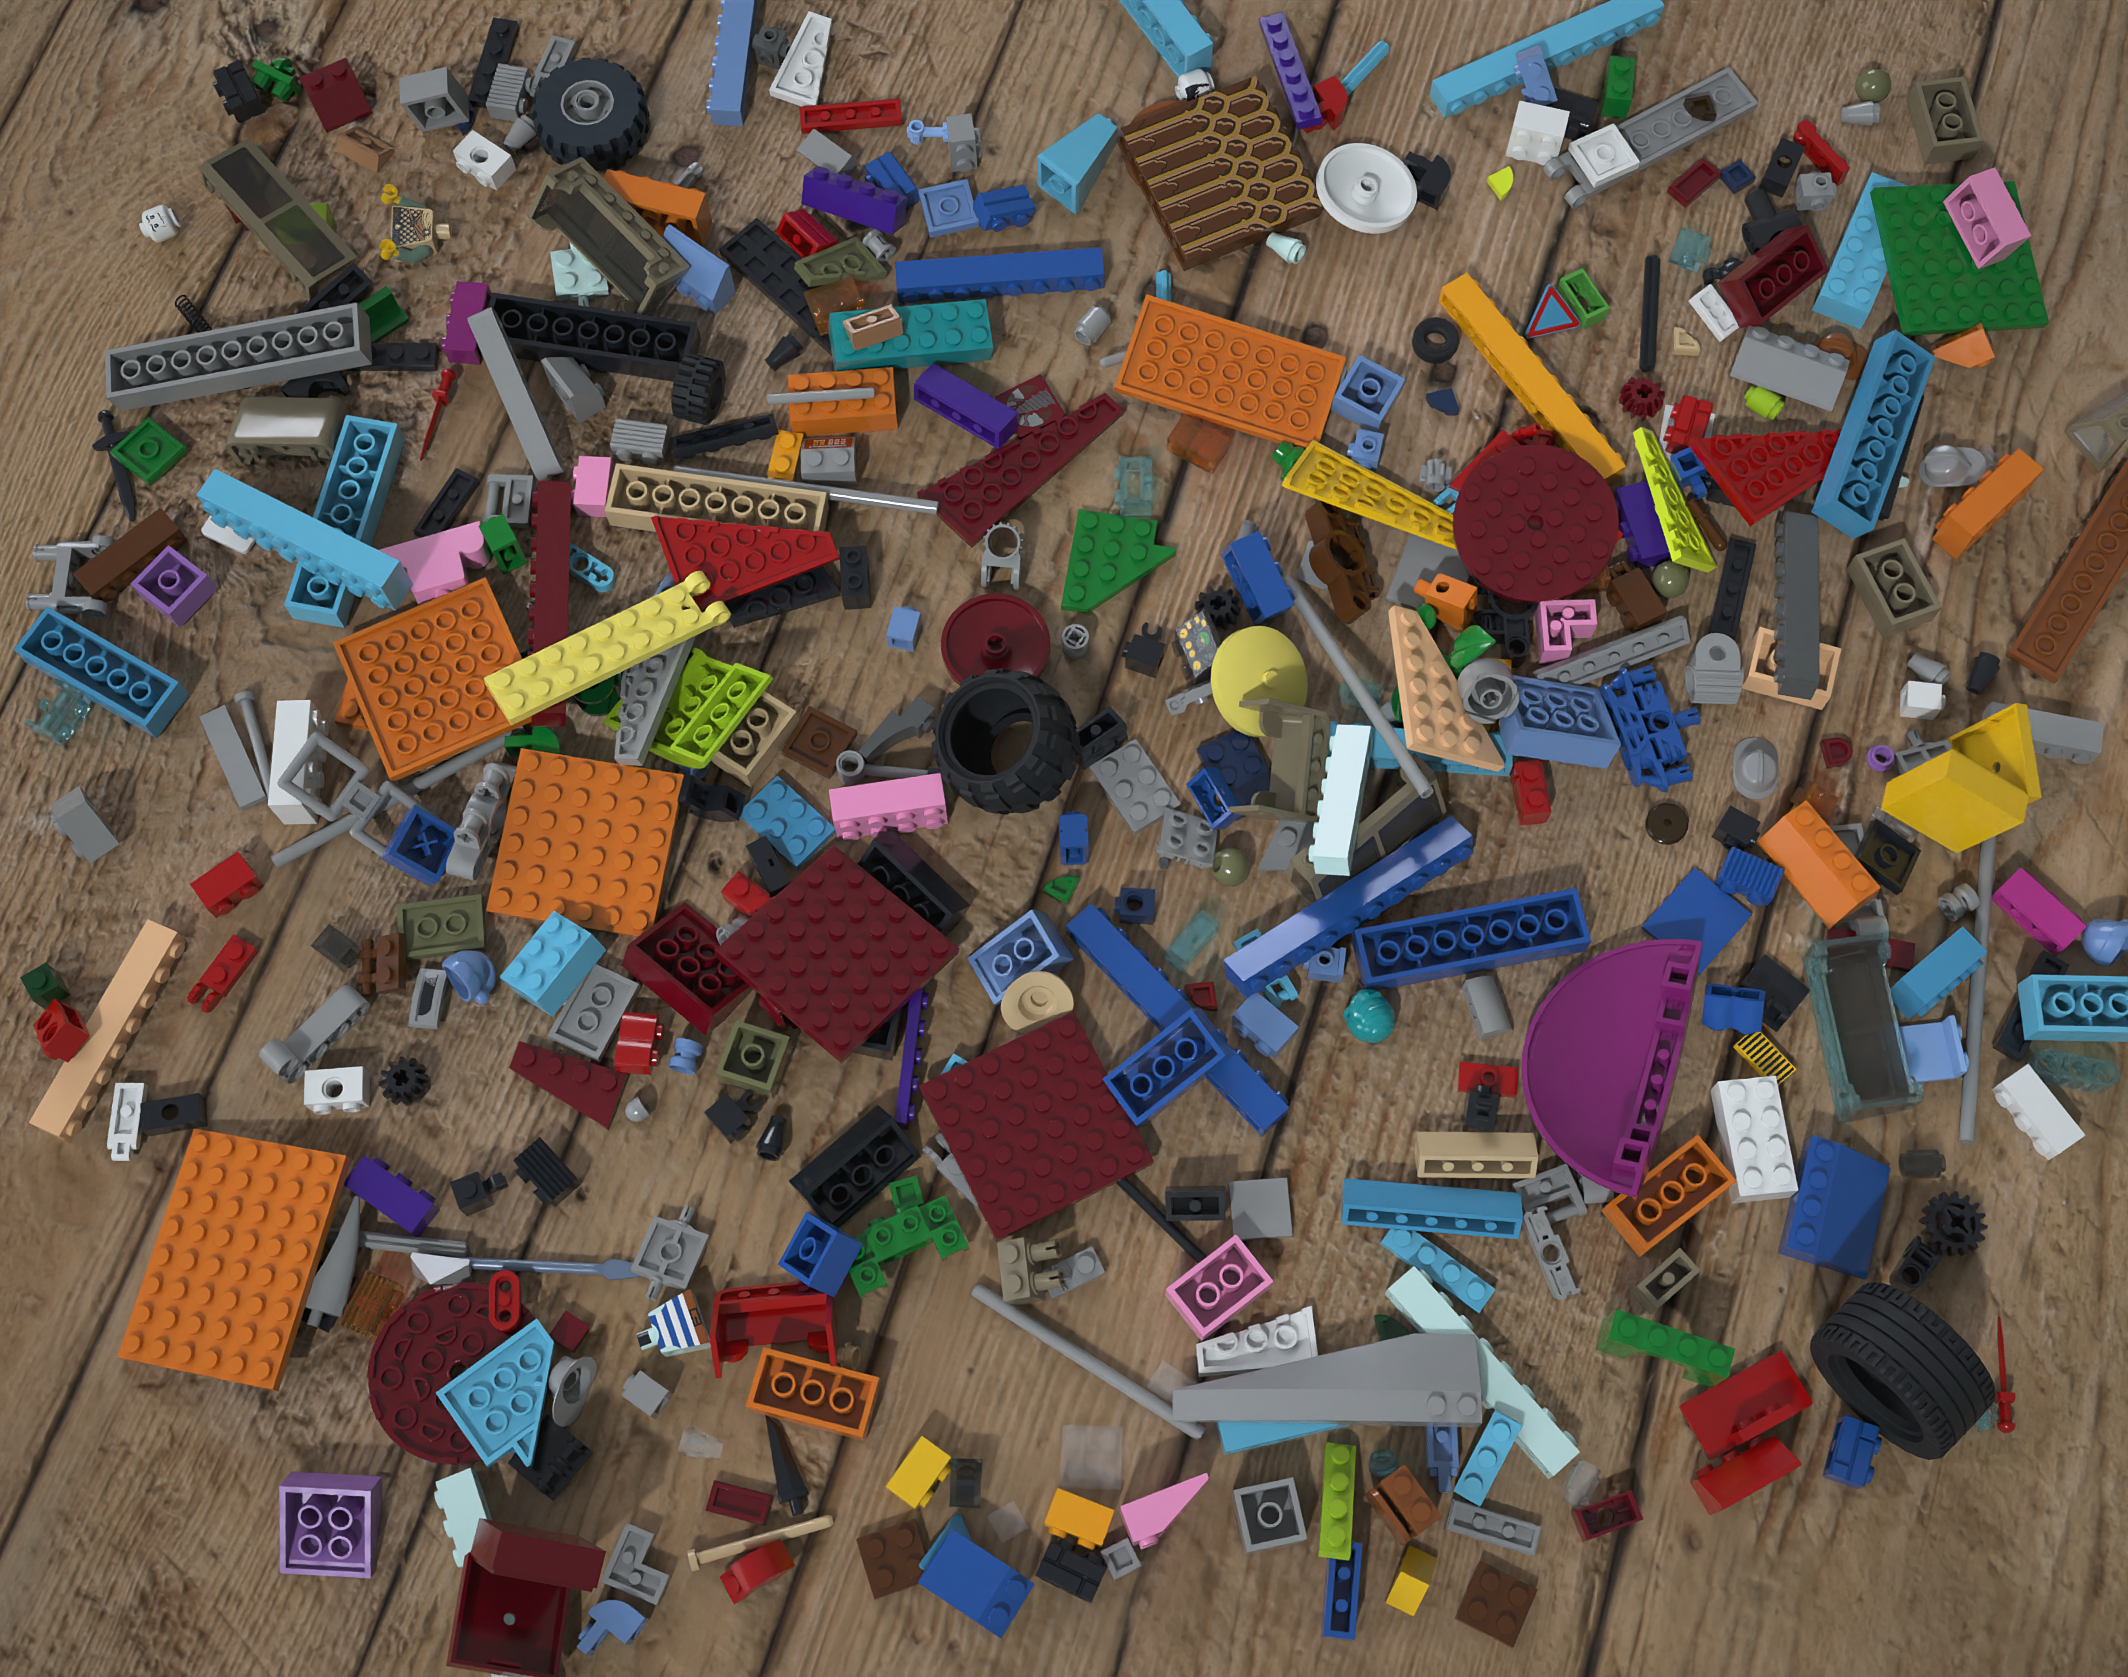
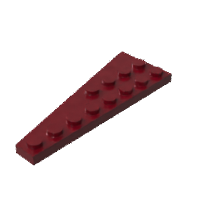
(1010, 475)

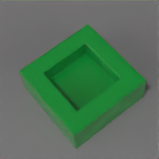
(906, 1192)

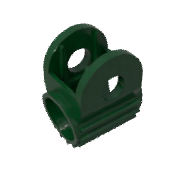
(601, 697)

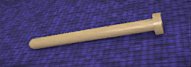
(698, 1558)

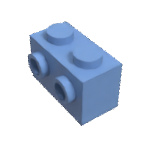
(1536, 77)

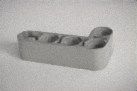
(315, 1035)

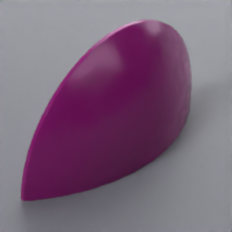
(1609, 1056)

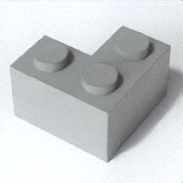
(80, 820)

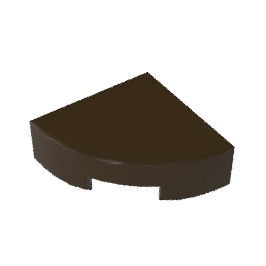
(1701, 108)

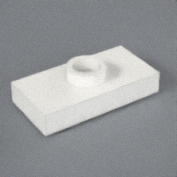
(1714, 312)

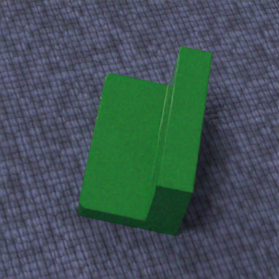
(383, 314)

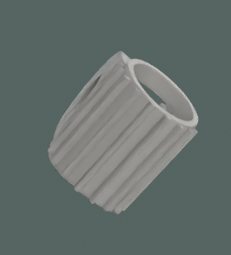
(991, 559)
(1714, 674)

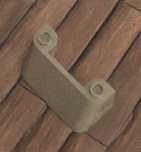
(286, 427)

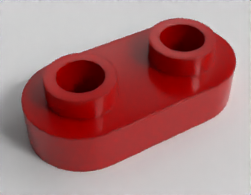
(504, 1301)

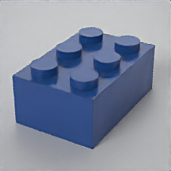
(1258, 578)

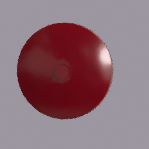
(994, 634)

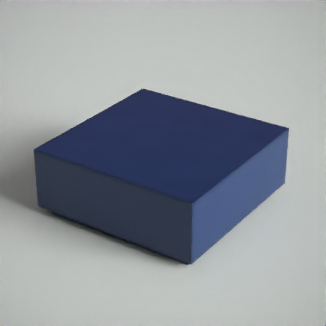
(1737, 176)

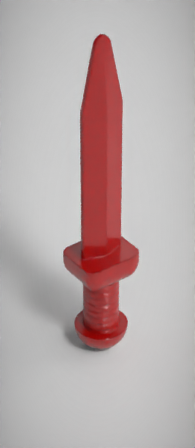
(441, 397)
(2003, 1398)

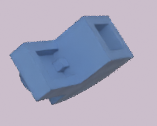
(614, 1617)

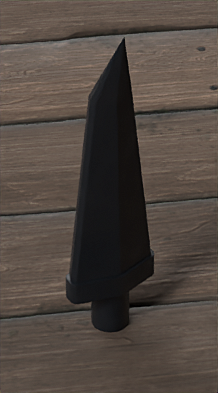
(787, 1476)

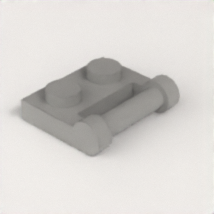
(517, 498)
(1548, 1188)

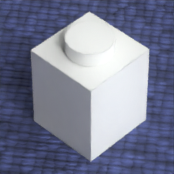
(1921, 700)

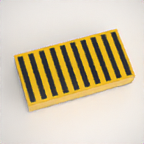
(1764, 1057)

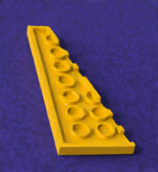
(1352, 487)

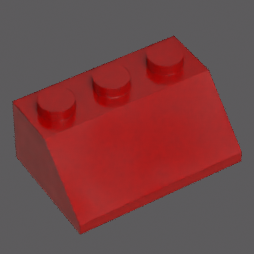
(1743, 1473)

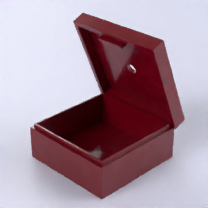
(521, 1575)

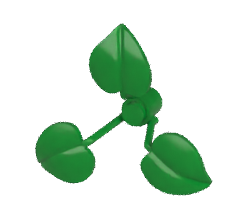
(1467, 647)

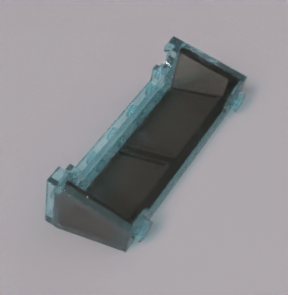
(1859, 1028)

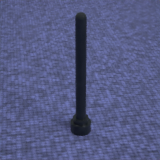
(1160, 1218)

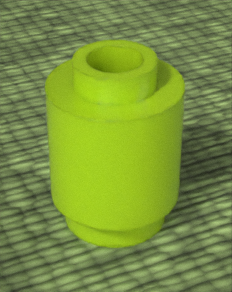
(1764, 402)

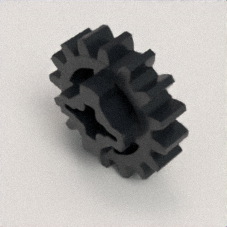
(1942, 1211)

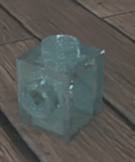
(1690, 250)

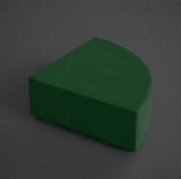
(1389, 1328)

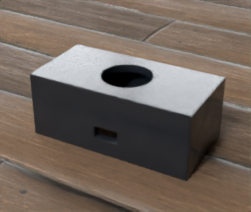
(1777, 178)
(768, 866)
(191, 1114)

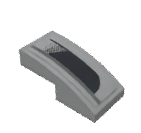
(427, 999)

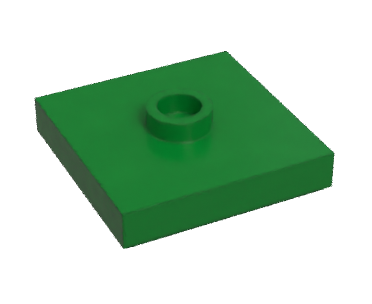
(149, 451)

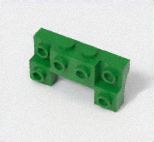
(901, 1235)

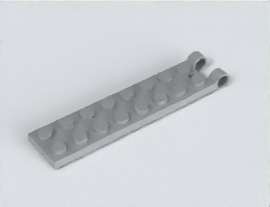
(1663, 130)

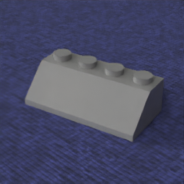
(1790, 367)

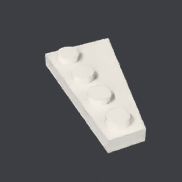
(804, 64)
(1259, 1346)

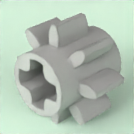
(1435, 475)

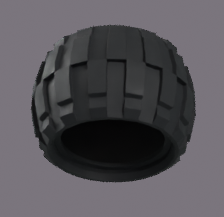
(975, 718)

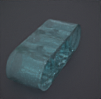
(2084, 1066)

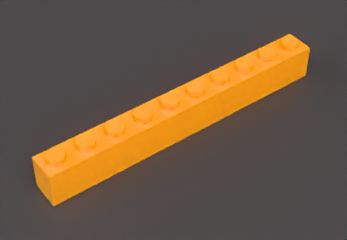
(1527, 376)

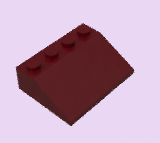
(680, 967)

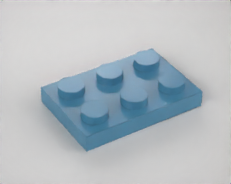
(787, 822)

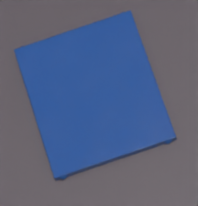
(1698, 913)

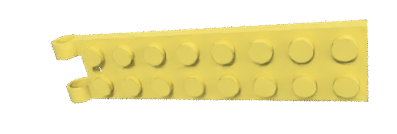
(604, 649)

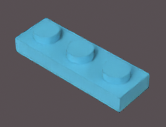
(1488, 1457)

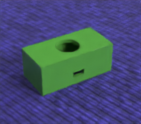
(1580, 286)

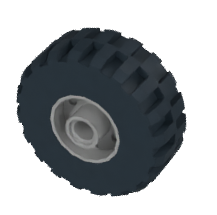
(591, 113)

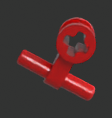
(1534, 435)

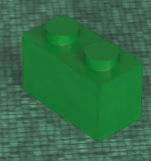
(1618, 87)
(502, 544)

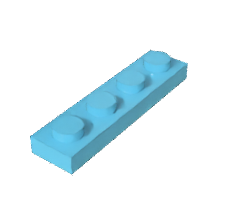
(1441, 1268)

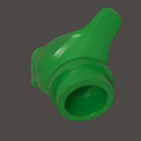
(1287, 456)

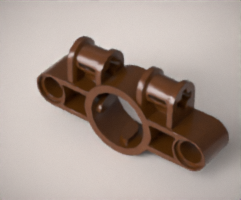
(1350, 587)

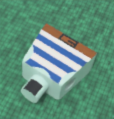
(676, 1327)

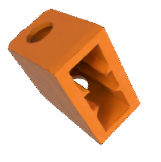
(1451, 600)

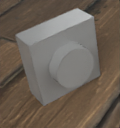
(1120, 1559)

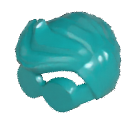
(1370, 1016)

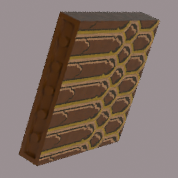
(1220, 172)

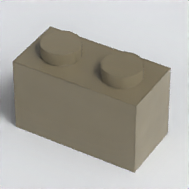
(1665, 1281)

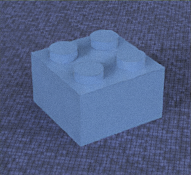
(1367, 394)

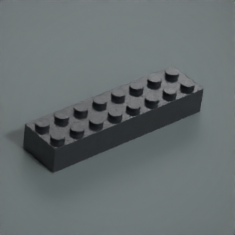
(596, 336)

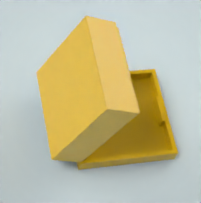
(1960, 794)

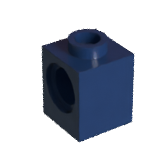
(1145, 897)

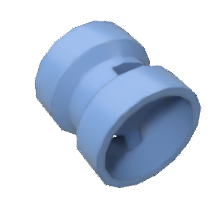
(685, 1056)

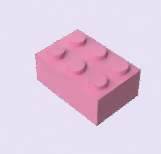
(1986, 218)
(1218, 1288)

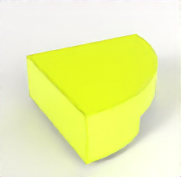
(1501, 182)

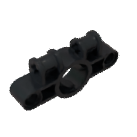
(1507, 629)

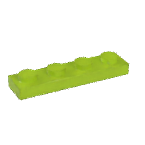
(1337, 1501)

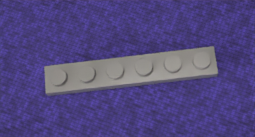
(1618, 653)

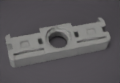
(1556, 1271)

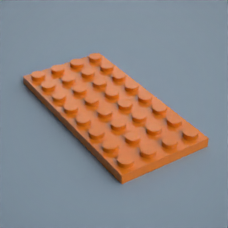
(1229, 373)

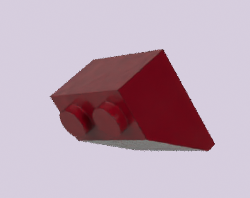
(336, 95)

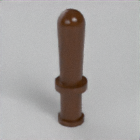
(1709, 528)

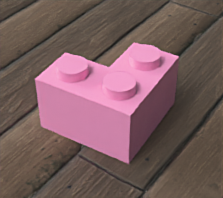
(1558, 623)

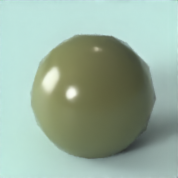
(1873, 85)
(1670, 579)
(1231, 867)

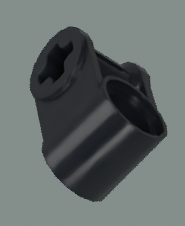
(1918, 1262)

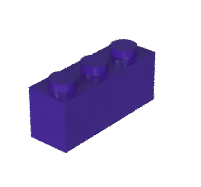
(1641, 526)
(392, 1195)

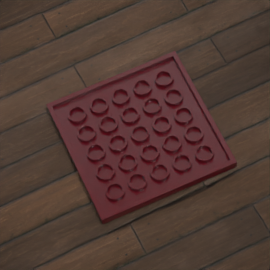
(837, 953)
(1035, 1126)

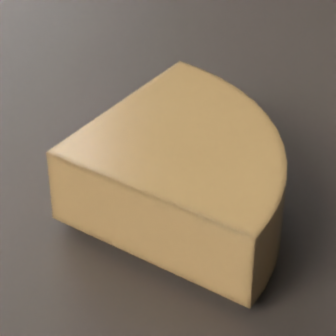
(1683, 343)

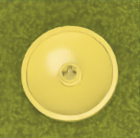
(1254, 666)

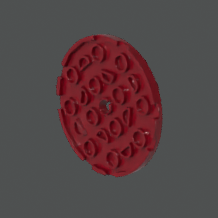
(1525, 562)
(417, 1359)

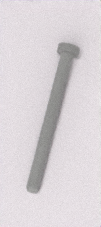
(245, 700)

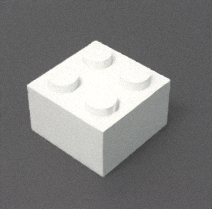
(1537, 133)

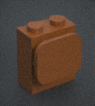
(1403, 1505)

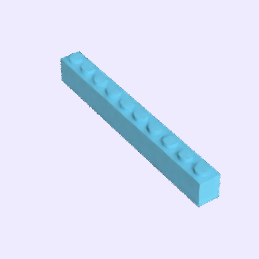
(1559, 45)

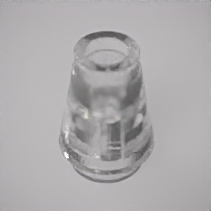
(700, 1444)

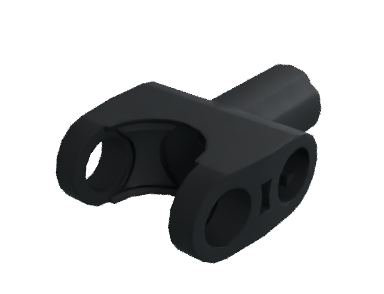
(1766, 221)
(314, 385)

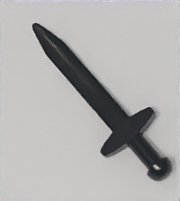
(107, 443)

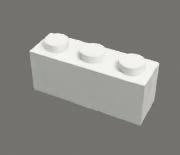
(2037, 1112)

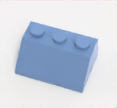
(708, 279)

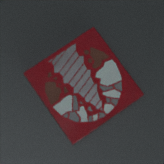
(1034, 405)

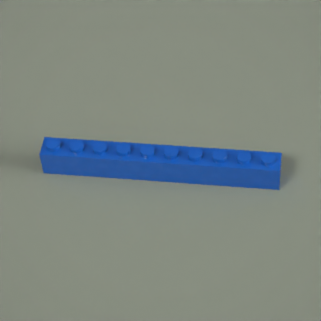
(1348, 907)
(1163, 1005)

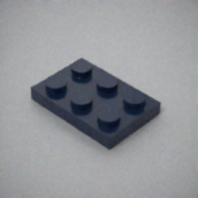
(1239, 765)

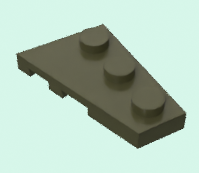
(840, 262)

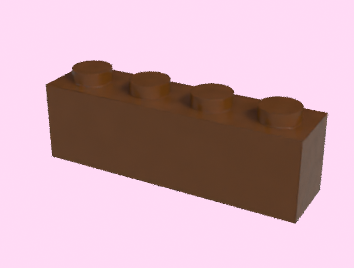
(129, 556)

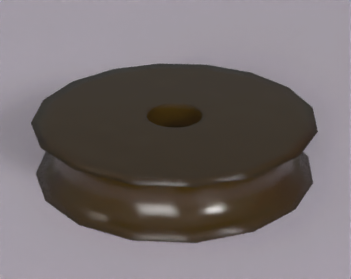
(1666, 813)

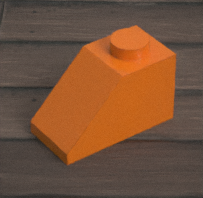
(1966, 348)

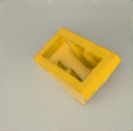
(1411, 1580)

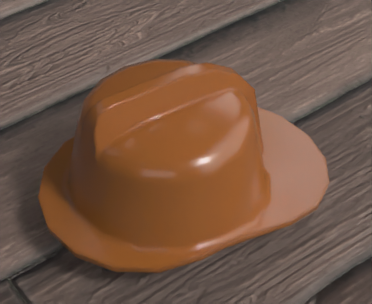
(1844, 346)

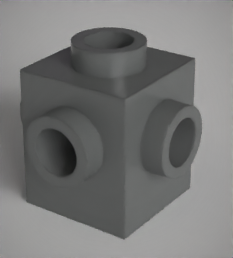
(771, 46)

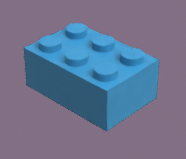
(1937, 974)

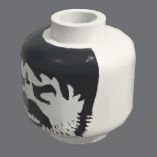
(1194, 85)

